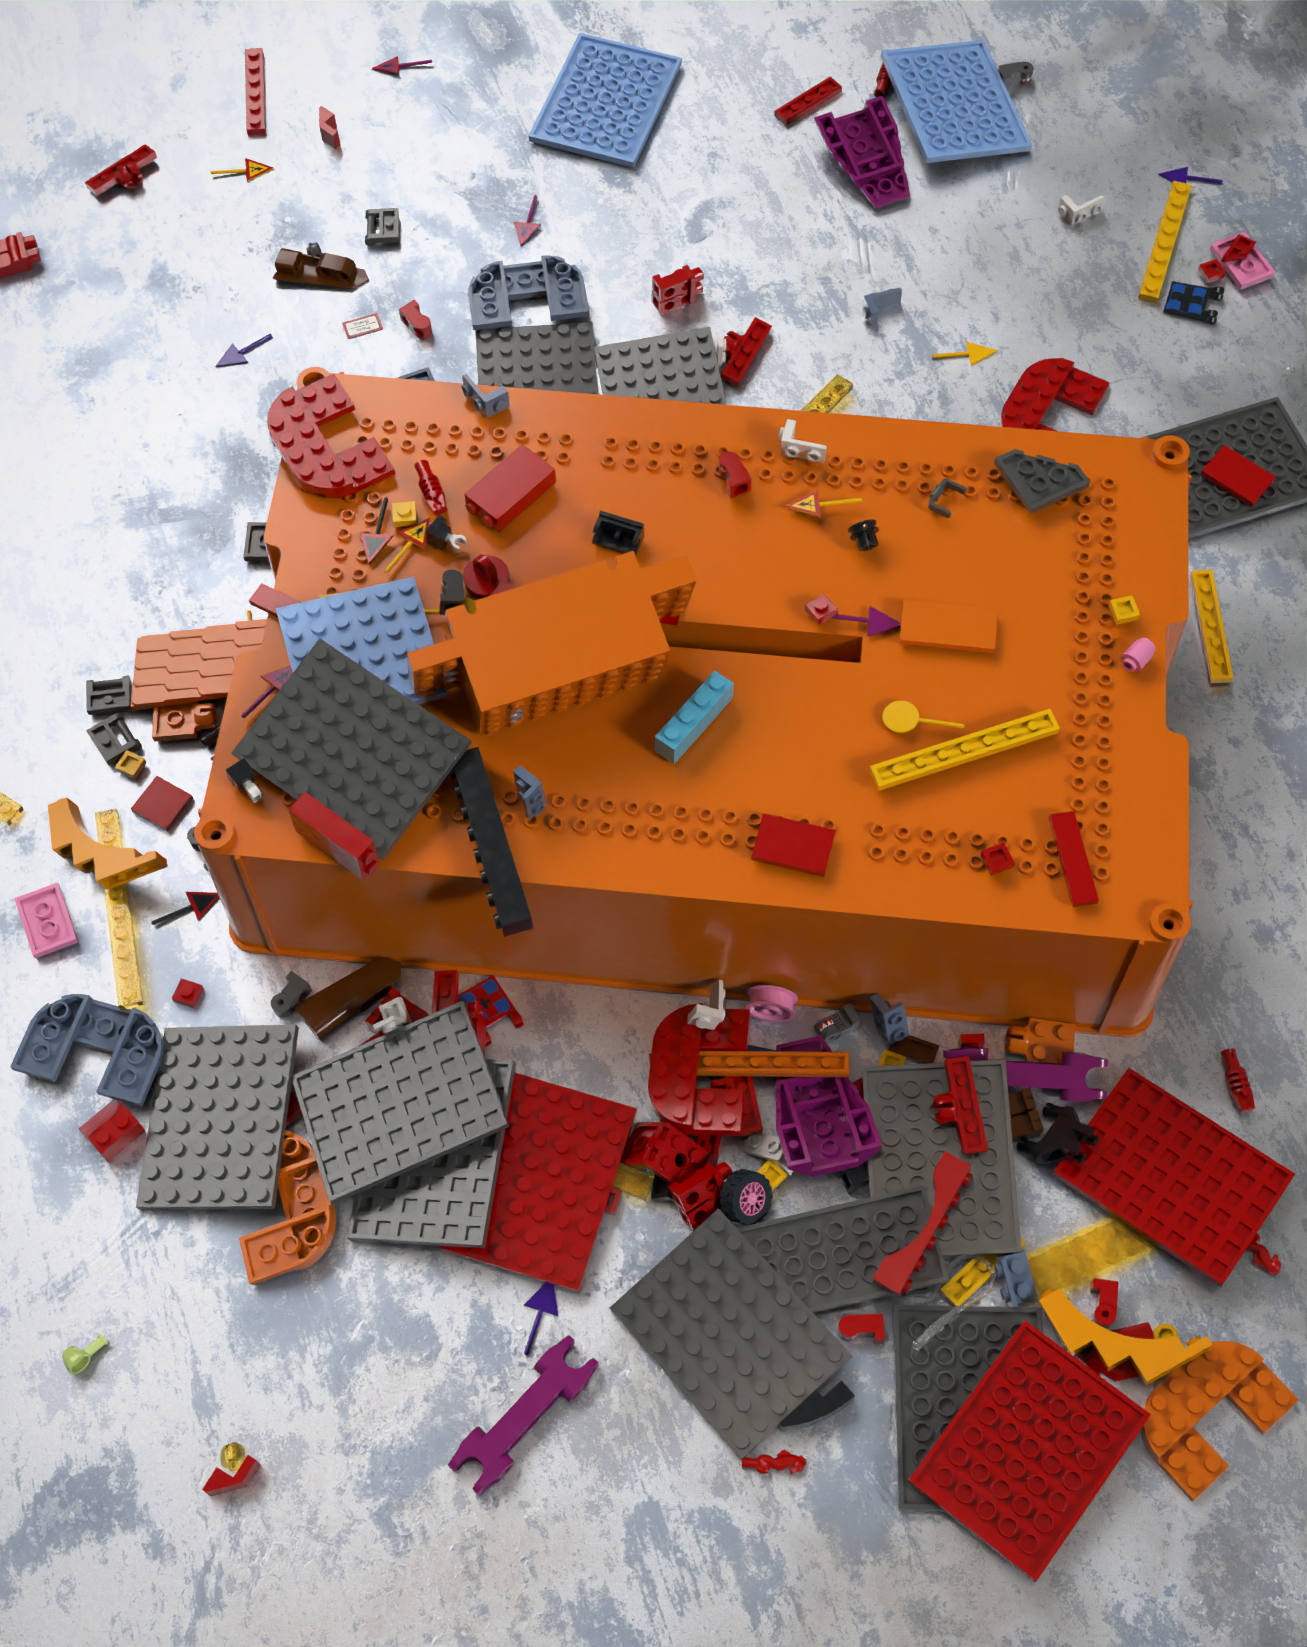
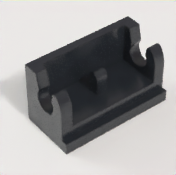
(618, 533)

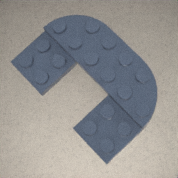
(549, 277)
(79, 1019)

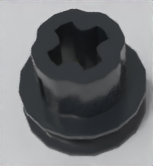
(864, 534)

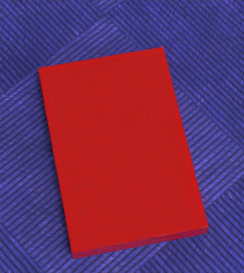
(1238, 475)
(793, 845)

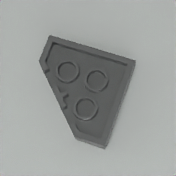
(1040, 479)

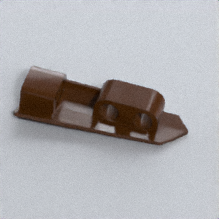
(326, 270)
(348, 995)

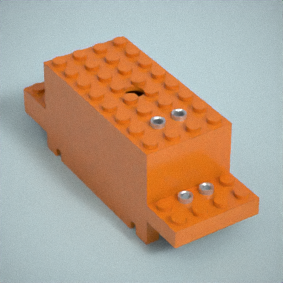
(557, 641)

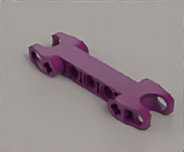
(1066, 1076)
(493, 1448)

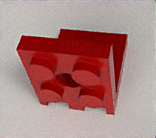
(655, 1148)

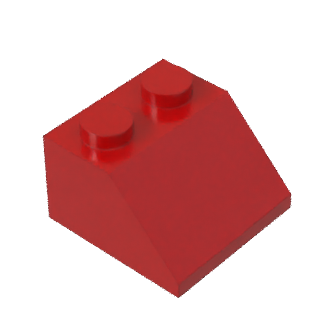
(112, 1129)

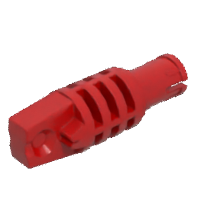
(883, 82)
(431, 488)
(1238, 1082)

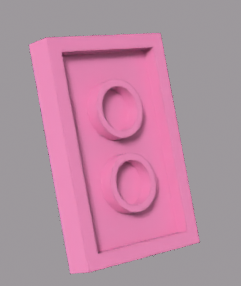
(1246, 271)
(46, 920)

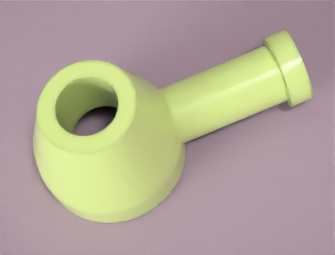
(78, 1359)

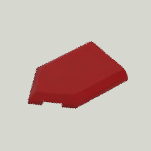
(1126, 1369)

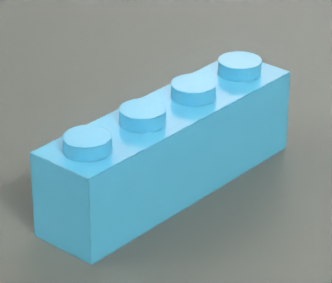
(694, 717)

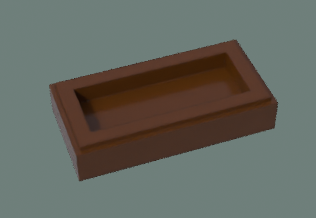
(915, 1049)

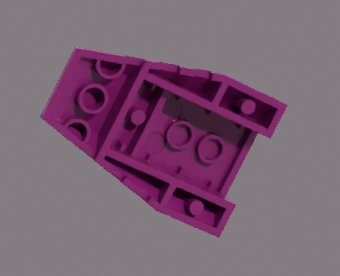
(868, 151)
(822, 1119)

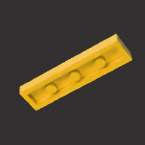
(969, 1279)

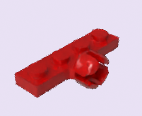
(124, 171)
(743, 350)
(962, 1106)
(751, 1116)

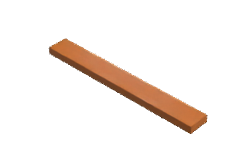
(773, 1063)

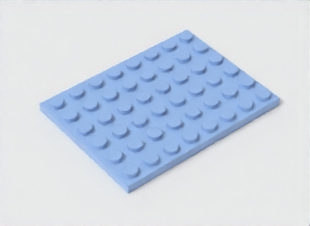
(605, 100)
(955, 101)

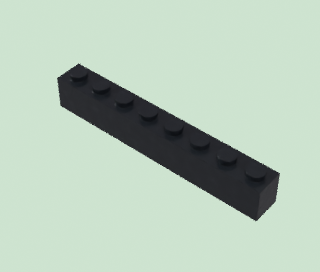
(491, 843)

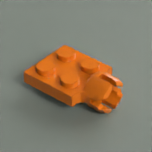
(182, 720)
(1041, 1040)

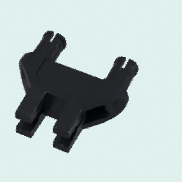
(1061, 1139)

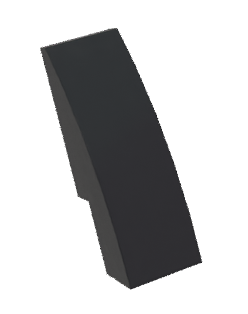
(817, 1408)

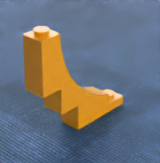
(111, 864)
(1149, 1356)

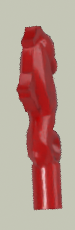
(1263, 1258)
(783, 1461)

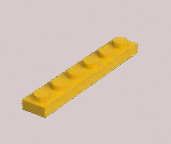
(1211, 626)

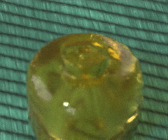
(232, 1456)

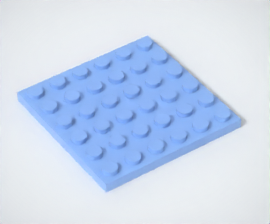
(367, 625)

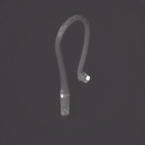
(930, 1332)

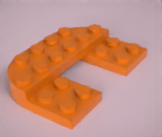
(308, 1215)
(1191, 1393)

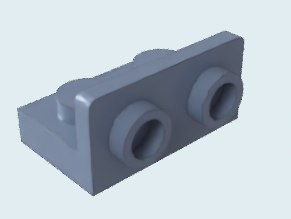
(529, 791)
(889, 1020)
(1015, 1278)

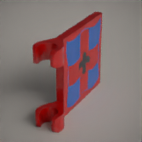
(494, 1003)

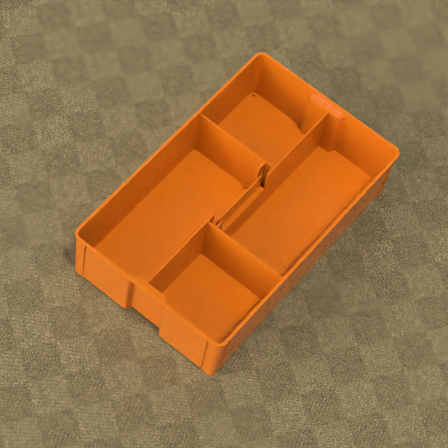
(647, 862)

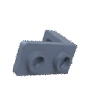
(878, 300)
(490, 403)

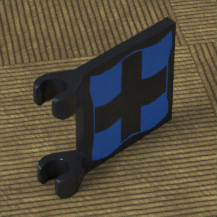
(1191, 301)

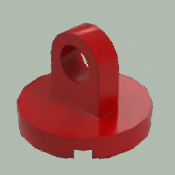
(484, 575)

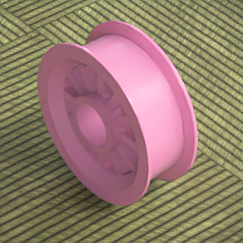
(771, 1003)

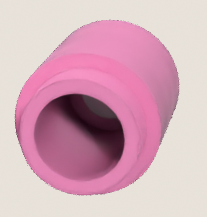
(1138, 655)

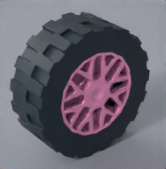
(746, 1197)

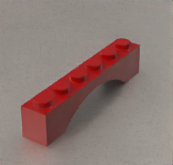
(898, 1268)

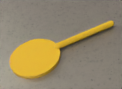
(904, 716)

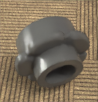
(314, 249)

